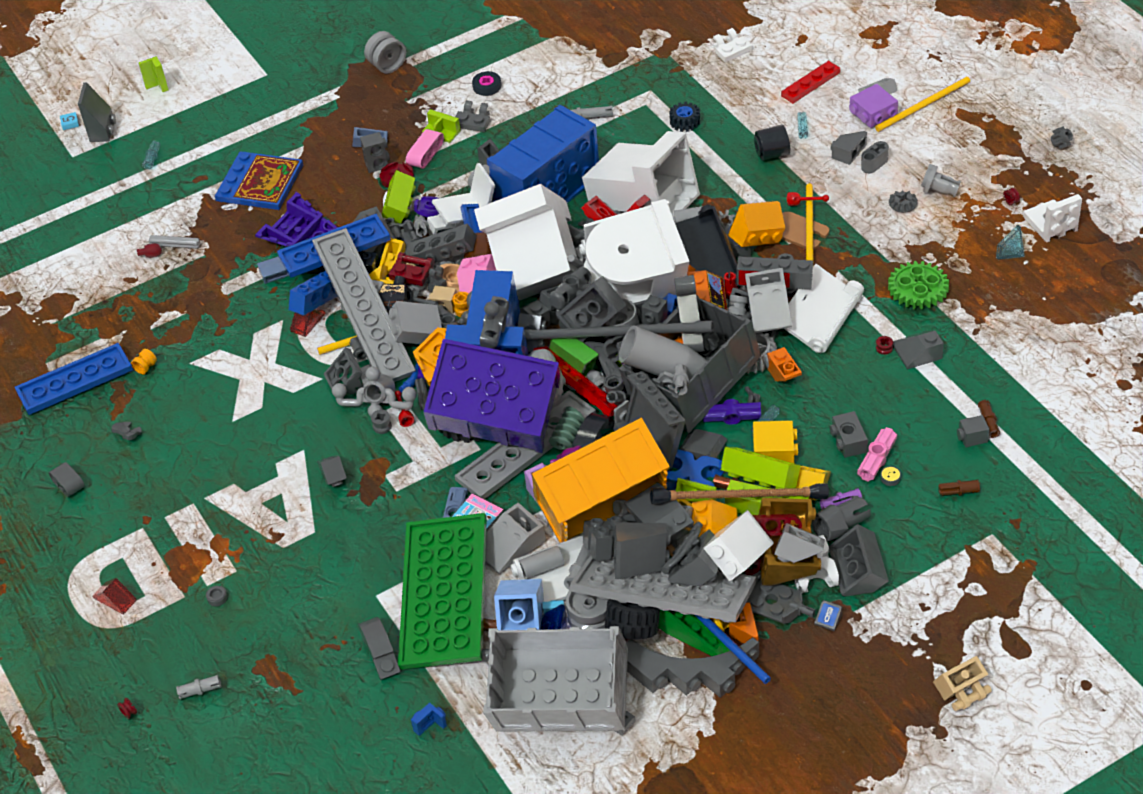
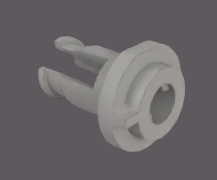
(939, 182)

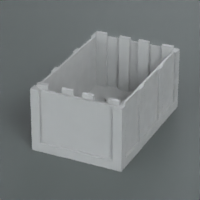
(557, 680)

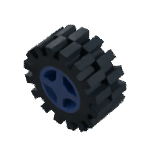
(684, 116)

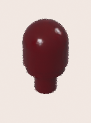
(150, 250)

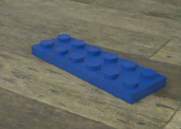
(304, 258)
(73, 378)

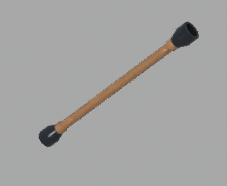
(661, 495)

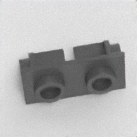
(408, 232)

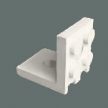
(1055, 217)

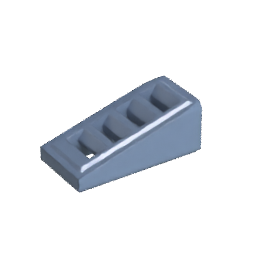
(359, 132)

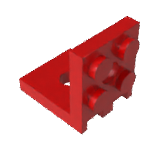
(598, 210)

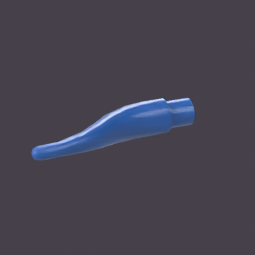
(410, 382)

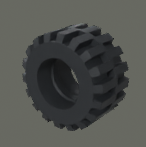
(633, 620)

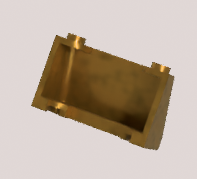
(772, 569)

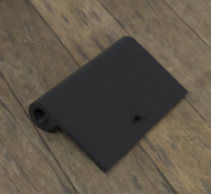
(707, 243)

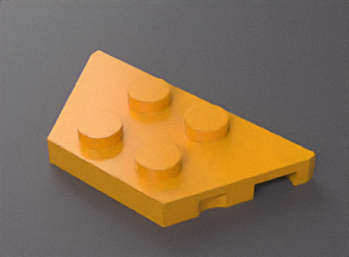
(427, 353)

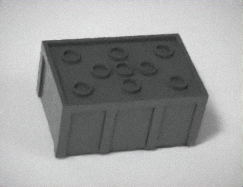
(725, 366)

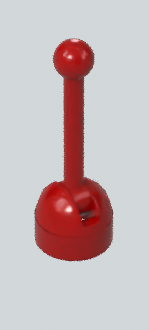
(795, 198)
(404, 414)

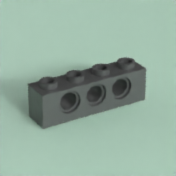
(443, 244)

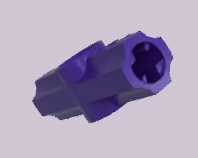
(733, 412)

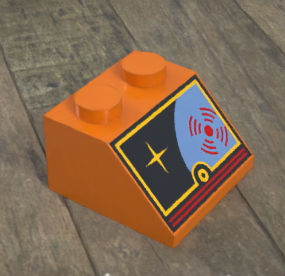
(710, 288)

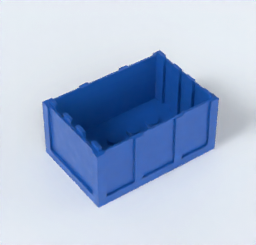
(549, 154)

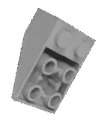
(768, 300)
(512, 537)

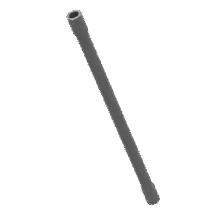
(698, 327)

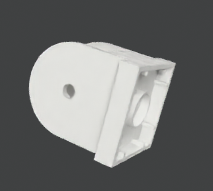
(638, 253)

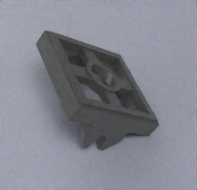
(342, 364)

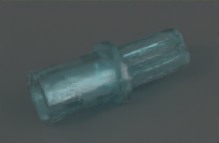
(151, 155)

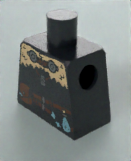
(395, 292)

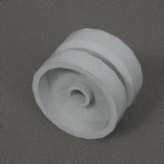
(385, 52)
(586, 611)

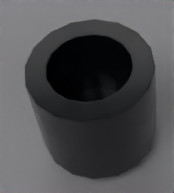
(772, 142)

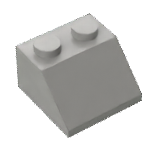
(797, 544)

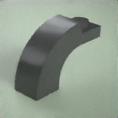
(379, 647)

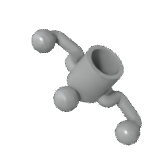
(370, 394)

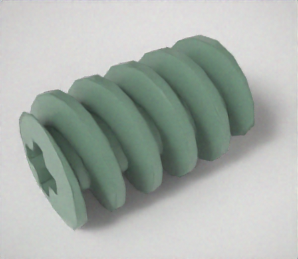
(566, 429)

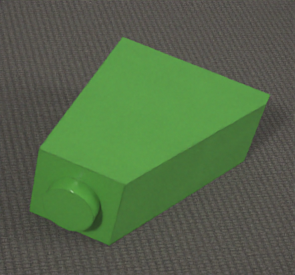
(575, 353)

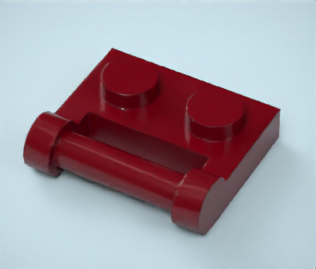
(413, 274)

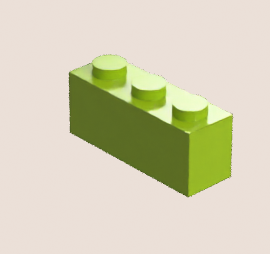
(399, 197)

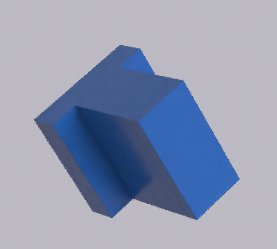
(485, 286)

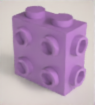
(873, 105)

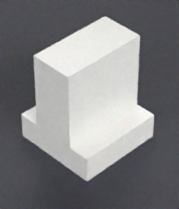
(648, 170)
(530, 238)

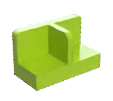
(443, 123)

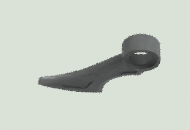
(610, 368)

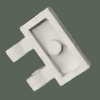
(734, 48)

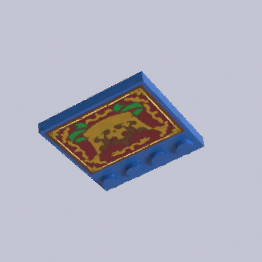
(259, 180)

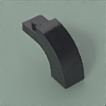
(593, 429)

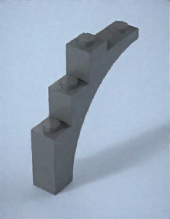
(687, 674)

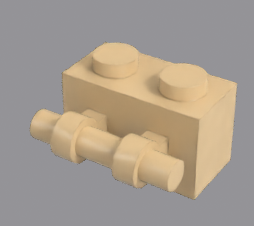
(960, 678)

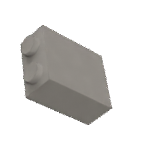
(413, 321)

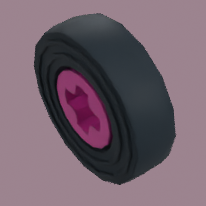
(486, 83)

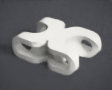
(828, 571)

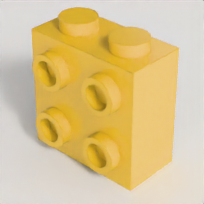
(775, 439)

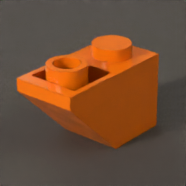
(782, 365)

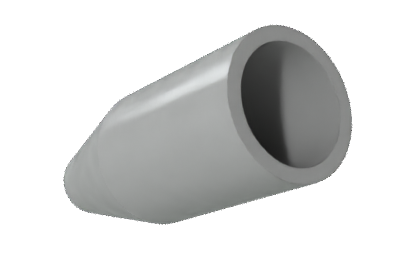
(658, 355)

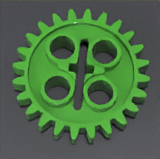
(918, 285)

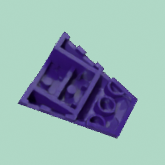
(297, 224)

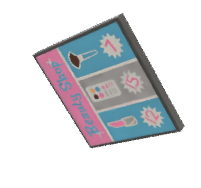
(475, 504)

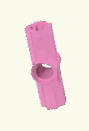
(877, 454)

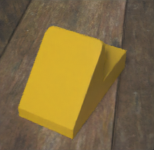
(391, 252)
(380, 275)

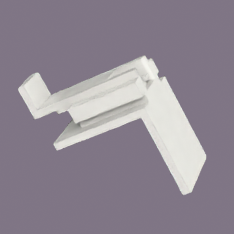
(449, 207)

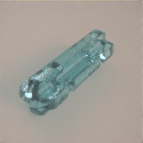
(802, 125)
(772, 412)

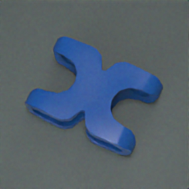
(693, 469)

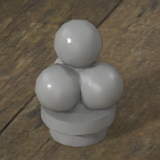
(596, 378)

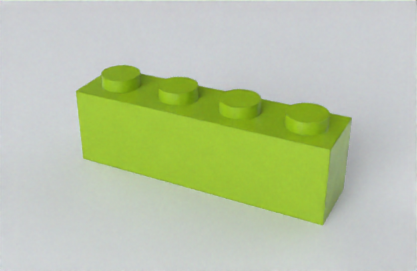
(760, 468)
(751, 504)

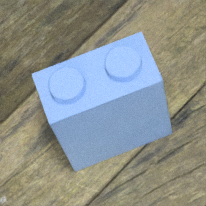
(519, 604)

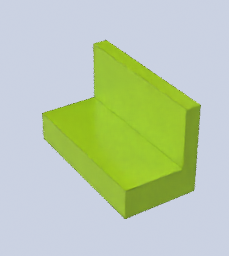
(153, 74)

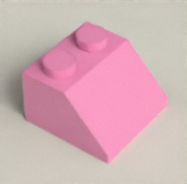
(467, 270)

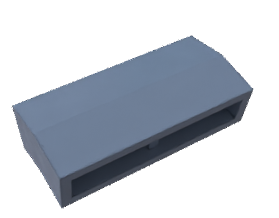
(272, 270)

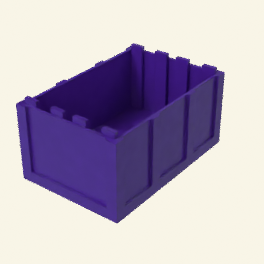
(492, 394)

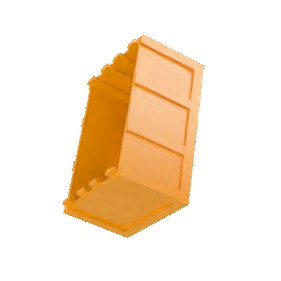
(596, 476)

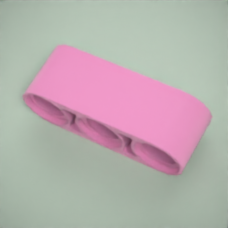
(424, 148)

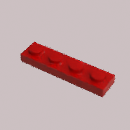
(810, 82)

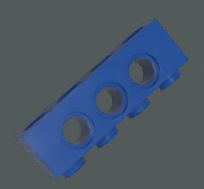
(311, 294)

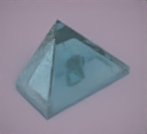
(1011, 245)

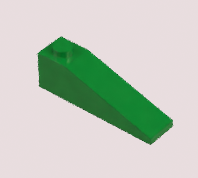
(690, 631)

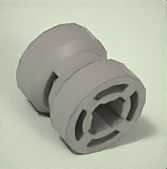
(738, 304)

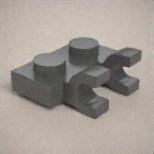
(472, 121)

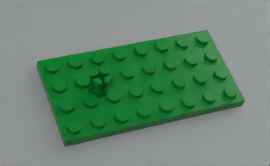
(443, 591)

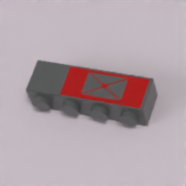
(797, 273)

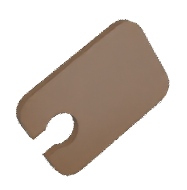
(796, 230)

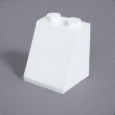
(738, 545)

